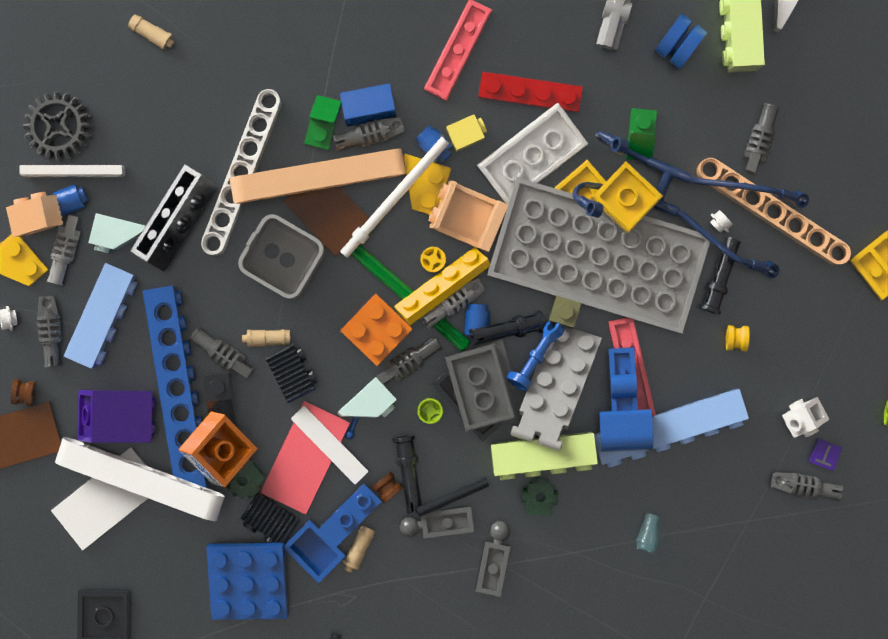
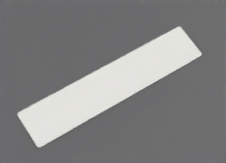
(329, 445)

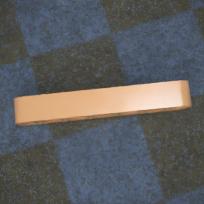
(317, 176)
(786, 213)

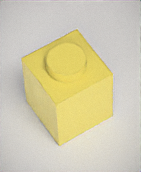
(466, 132)

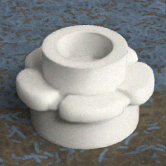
(721, 222)
(8, 318)

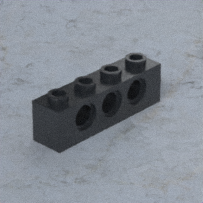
(174, 218)

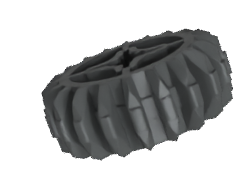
(50, 135)

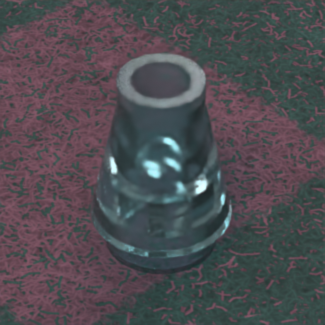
(649, 534)

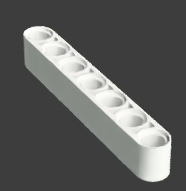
(241, 159)
(140, 479)

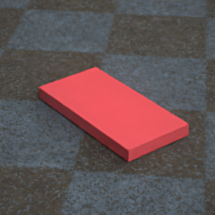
(301, 463)

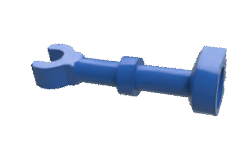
(521, 380)

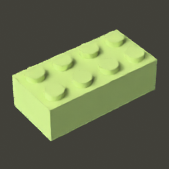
(742, 35)
(531, 458)

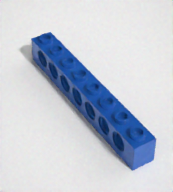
(154, 301)

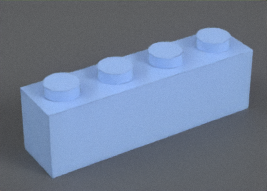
(100, 316)

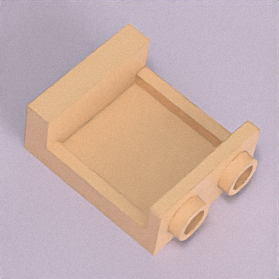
(467, 215)

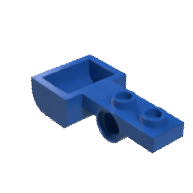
(624, 426)
(318, 547)

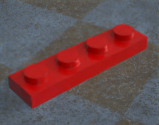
(530, 91)

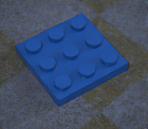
(247, 581)

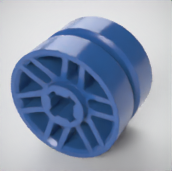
(681, 41)

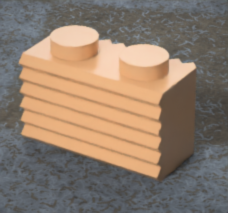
(34, 214)

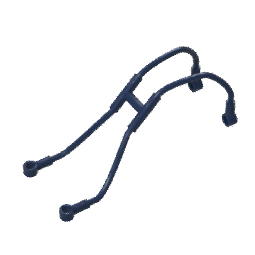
(621, 146)

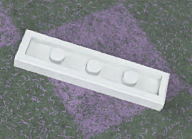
(72, 170)

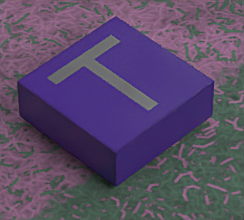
(825, 454)

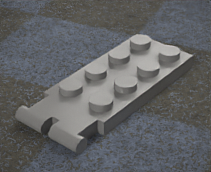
(557, 388)

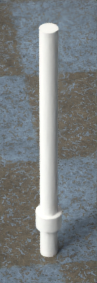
(361, 235)

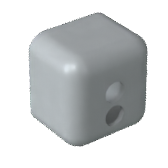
(290, 239)

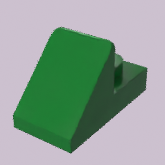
(322, 122)
(642, 132)

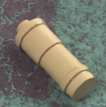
(152, 33)
(264, 338)
(357, 550)

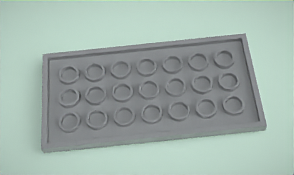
(591, 260)

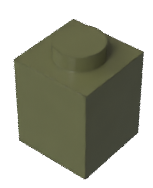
(564, 311)

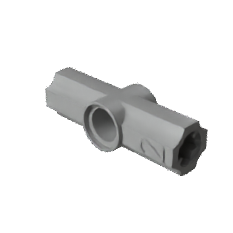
(614, 18)

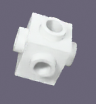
(805, 417)

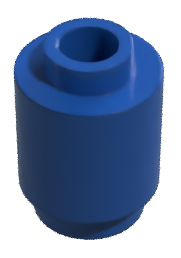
(429, 138)
(71, 199)
(476, 317)

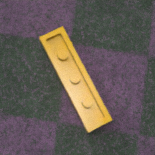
(442, 286)

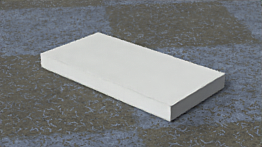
(533, 151)
(97, 507)

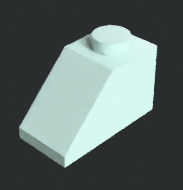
(113, 233)
(369, 402)

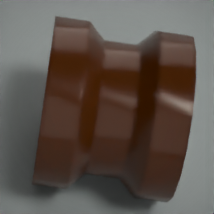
(23, 392)
(387, 487)

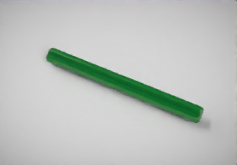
(403, 291)

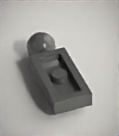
(439, 523)
(494, 561)

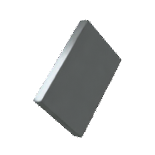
(480, 387)

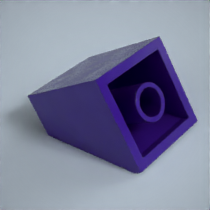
(115, 416)

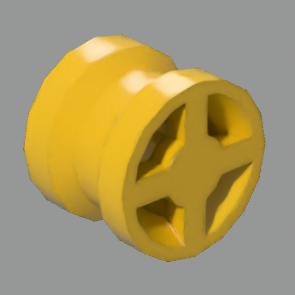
(434, 256)
(737, 338)

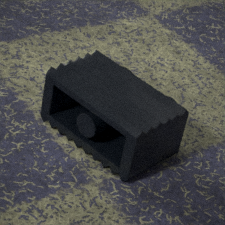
(291, 372)
(269, 519)

